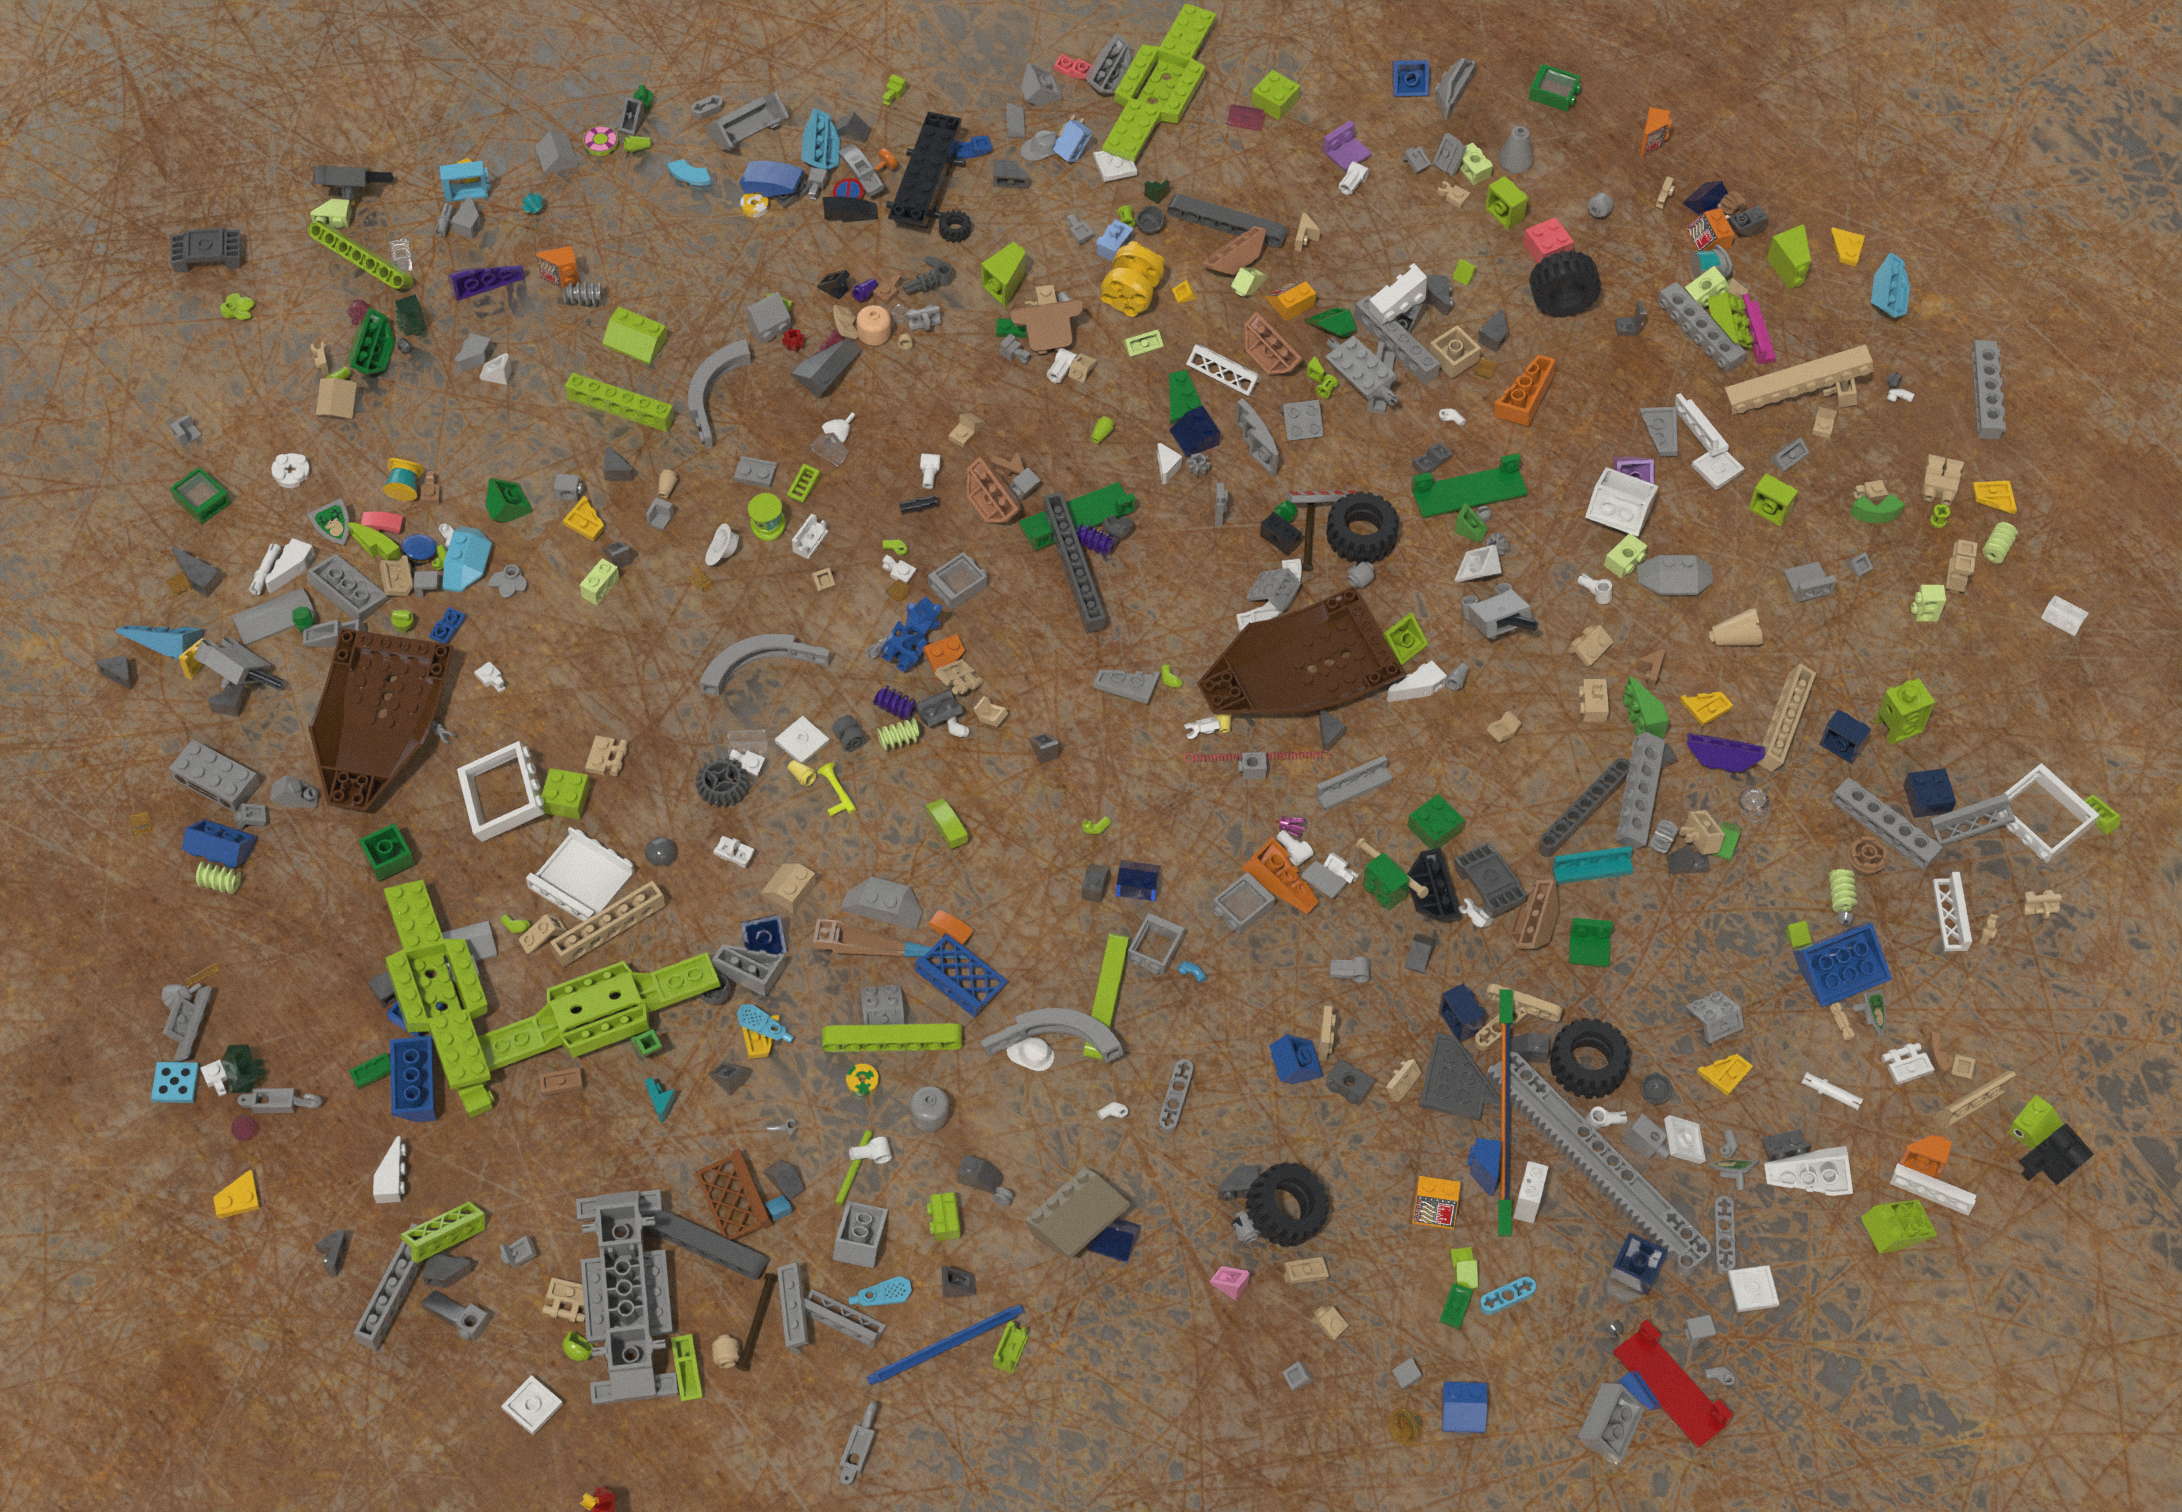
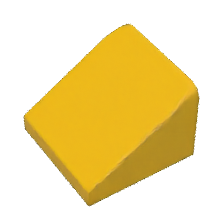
(1184, 292)

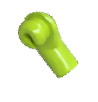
(897, 545)
(439, 563)
(1170, 679)
(1090, 828)
(515, 926)

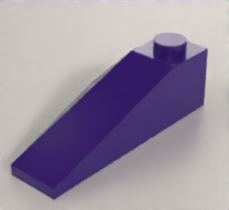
(480, 280)

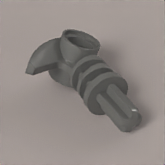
(940, 275)

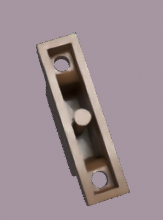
(1047, 324)

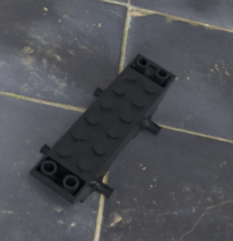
(926, 171)

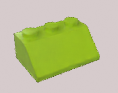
(634, 335)

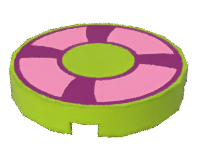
(600, 140)

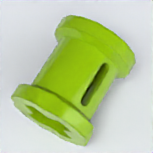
(1126, 217)
(1326, 386)
(1942, 518)

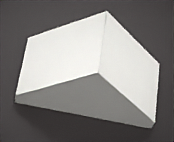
(497, 370)
(1168, 462)

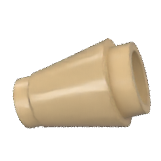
(667, 480)

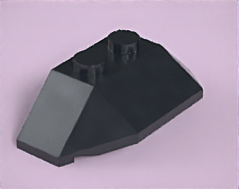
(1431, 872)

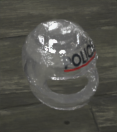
(1753, 803)

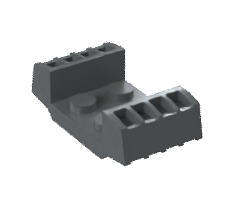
(205, 246)
(1491, 879)

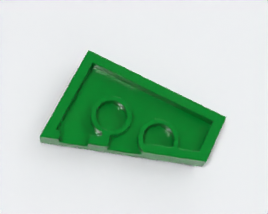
(1182, 395)

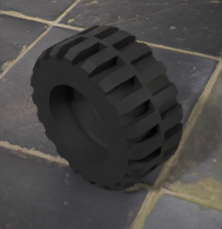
(1564, 268)
(1362, 508)
(1583, 1080)
(1305, 1190)

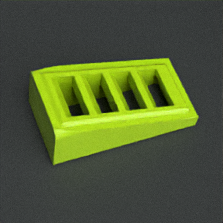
(805, 469)
(2110, 821)

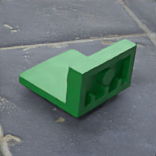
(1590, 942)

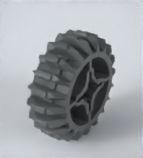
(724, 788)

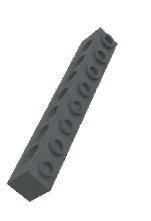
(1074, 562)

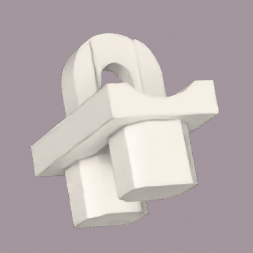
(726, 851)

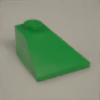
(1335, 321)
(506, 501)

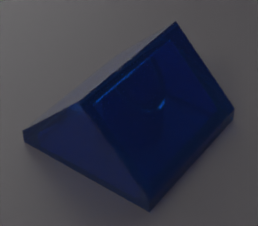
(1706, 197)
(764, 935)
(1116, 1240)

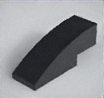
(849, 209)

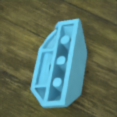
(820, 141)
(1891, 287)
(465, 558)

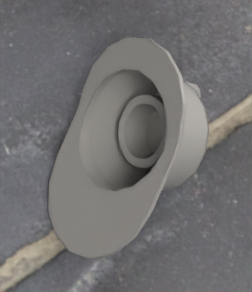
(1039, 146)

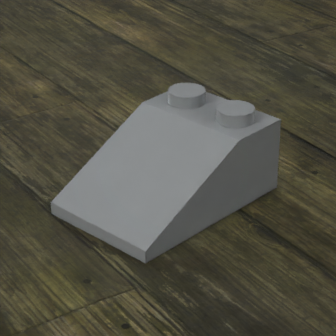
(860, 1234)

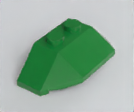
(371, 344)

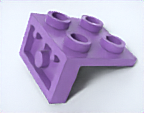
(1344, 147)

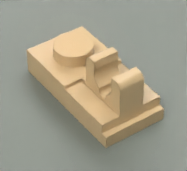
(1403, 1079)
(1305, 1270)

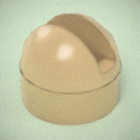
(905, 341)

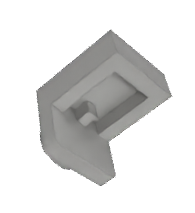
(518, 1252)

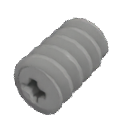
(583, 293)

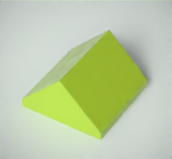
(1405, 638)

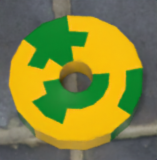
(862, 1071)

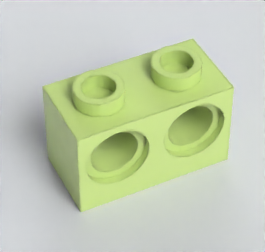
(599, 582)
(1929, 603)

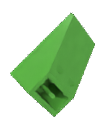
(1644, 710)

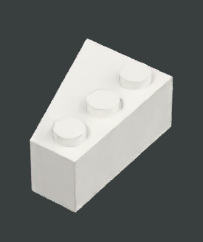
(1400, 296)

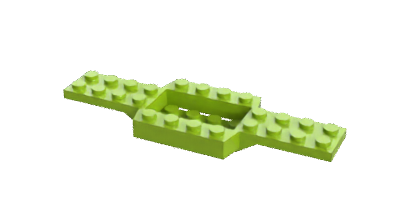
(1173, 58)
(593, 994)
(418, 995)

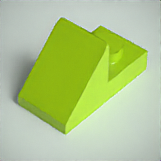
(1464, 1267)

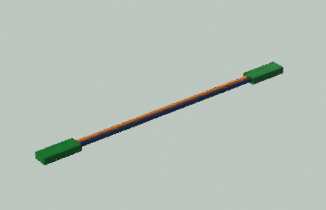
(1505, 1206)

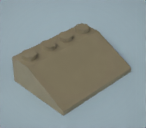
(1076, 1213)

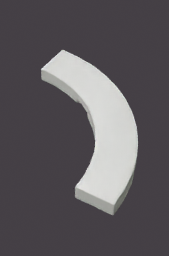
(1268, 610)

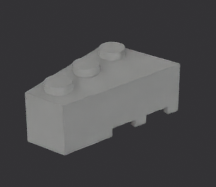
(749, 968)

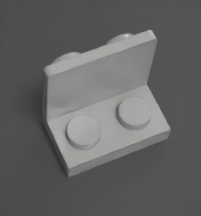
(1302, 420)
(1809, 581)
(1276, 586)
(882, 1005)
(1718, 1015)

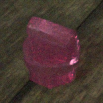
(357, 310)
(243, 1127)

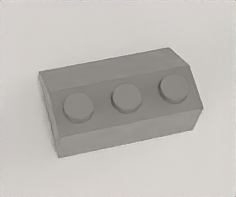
(1611, 1421)

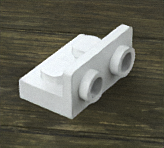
(2064, 615)

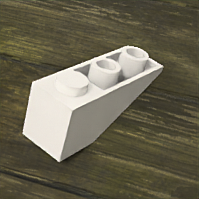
(293, 562)
(1422, 683)
(388, 1177)

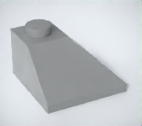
(1040, 86)

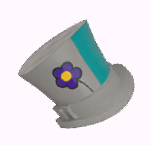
(1704, 260)

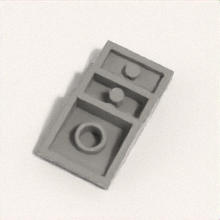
(1257, 437)

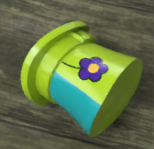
(766, 516)

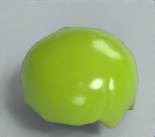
(576, 1347)

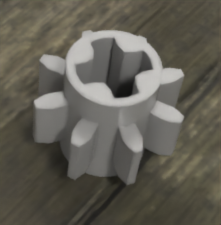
(1198, 464)
(1499, 541)

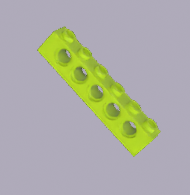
(619, 402)

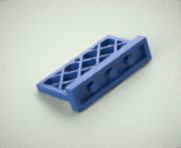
(947, 984)

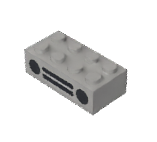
(214, 776)

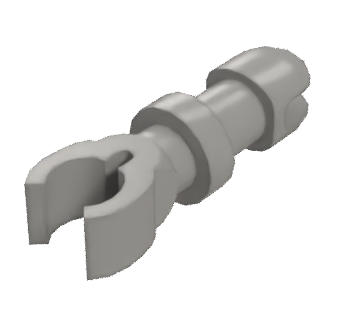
(874, 650)
(439, 730)

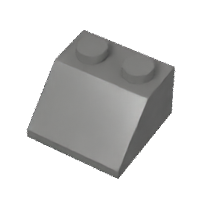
(768, 318)

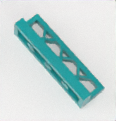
(1592, 865)

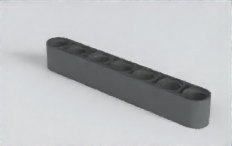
(1224, 219)
(1582, 814)
(706, 1244)

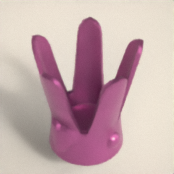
(1289, 825)

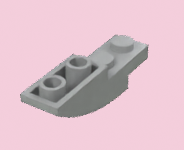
(861, 169)

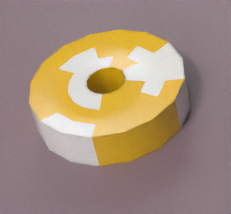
(754, 210)

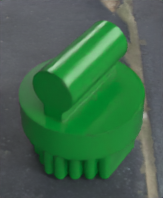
(644, 95)
(1286, 510)
(302, 618)

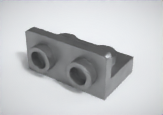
(938, 708)
(1785, 1145)

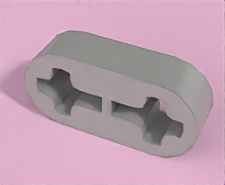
(707, 107)

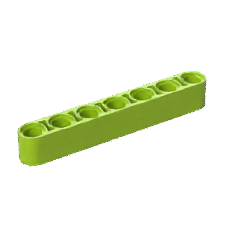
(367, 258)
(1108, 985)
(891, 1037)

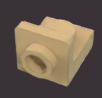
(1081, 366)

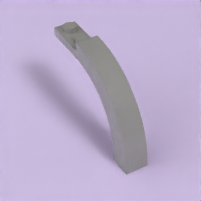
(712, 369)
(754, 649)
(1059, 1021)

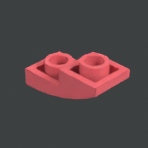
(1072, 68)
(382, 520)

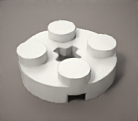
(288, 461)

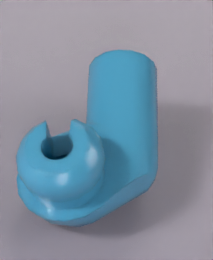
(1192, 968)

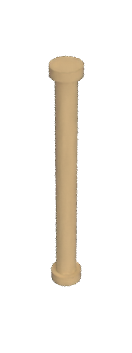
(1362, 844)

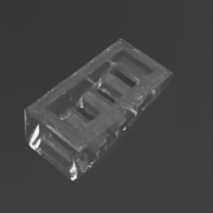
(401, 256)

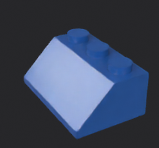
(218, 843)

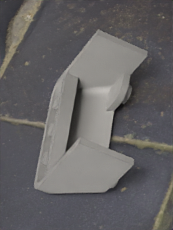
(747, 120)

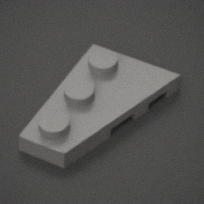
(1662, 428)
(1128, 685)

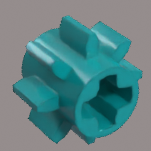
(532, 203)

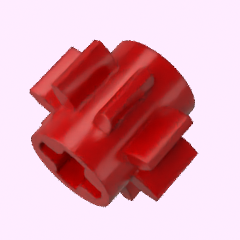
(793, 339)

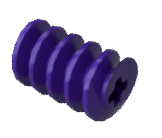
(1095, 541)
(894, 703)

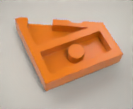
(943, 652)

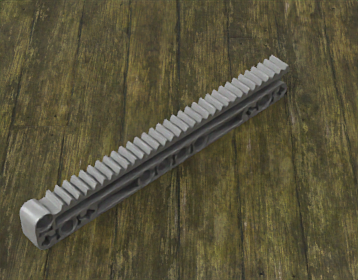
(1633, 1197)

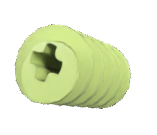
(1999, 542)
(898, 734)
(218, 880)
(1842, 890)

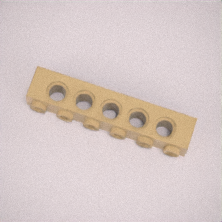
(1786, 716)
(607, 924)

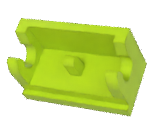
(1010, 1348)

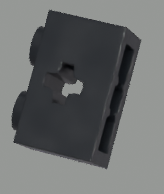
(1280, 533)

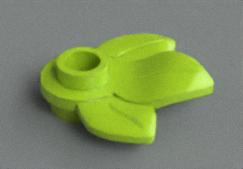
(237, 307)

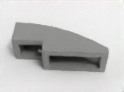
(327, 633)

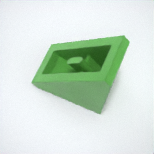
(1470, 525)
(1729, 842)

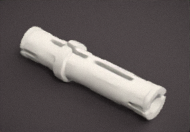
(265, 568)
(1837, 1093)

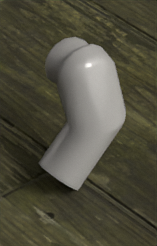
(1731, 1146)
(1720, 1374)

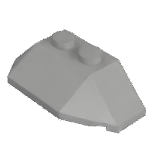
(1110, 65)
(1453, 85)
(1675, 574)
(884, 902)

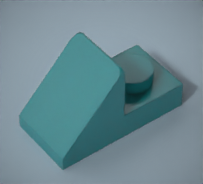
(661, 1101)

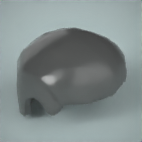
(1150, 219)
(1117, 527)
(660, 851)
(719, 994)
(1655, 1088)

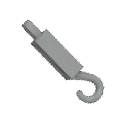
(280, 1100)
(860, 1444)

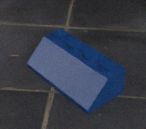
(413, 1079)

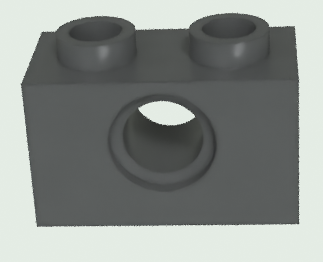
(1345, 1073)

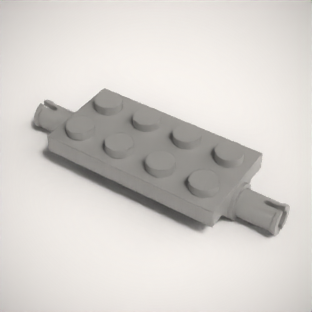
(1362, 369)

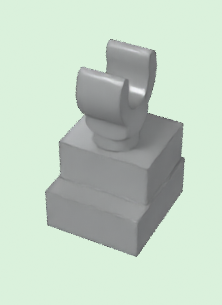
(817, 179)
(1011, 348)

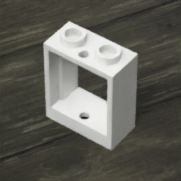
(1530, 1192)

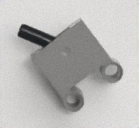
(1498, 613)
(236, 663)

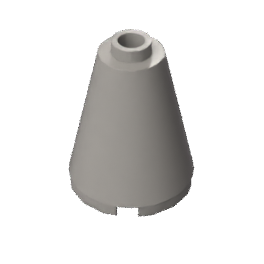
(1517, 151)

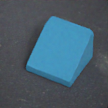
(778, 1208)

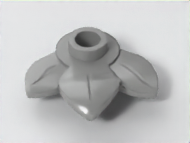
(508, 583)

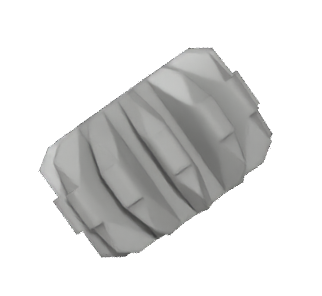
(1663, 836)

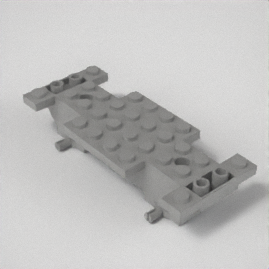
(626, 1297)

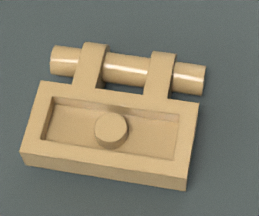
(955, 674)
(600, 756)
(565, 1293)

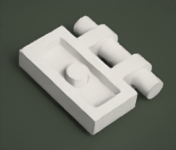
(1910, 1068)

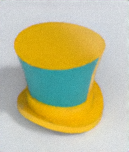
(402, 479)

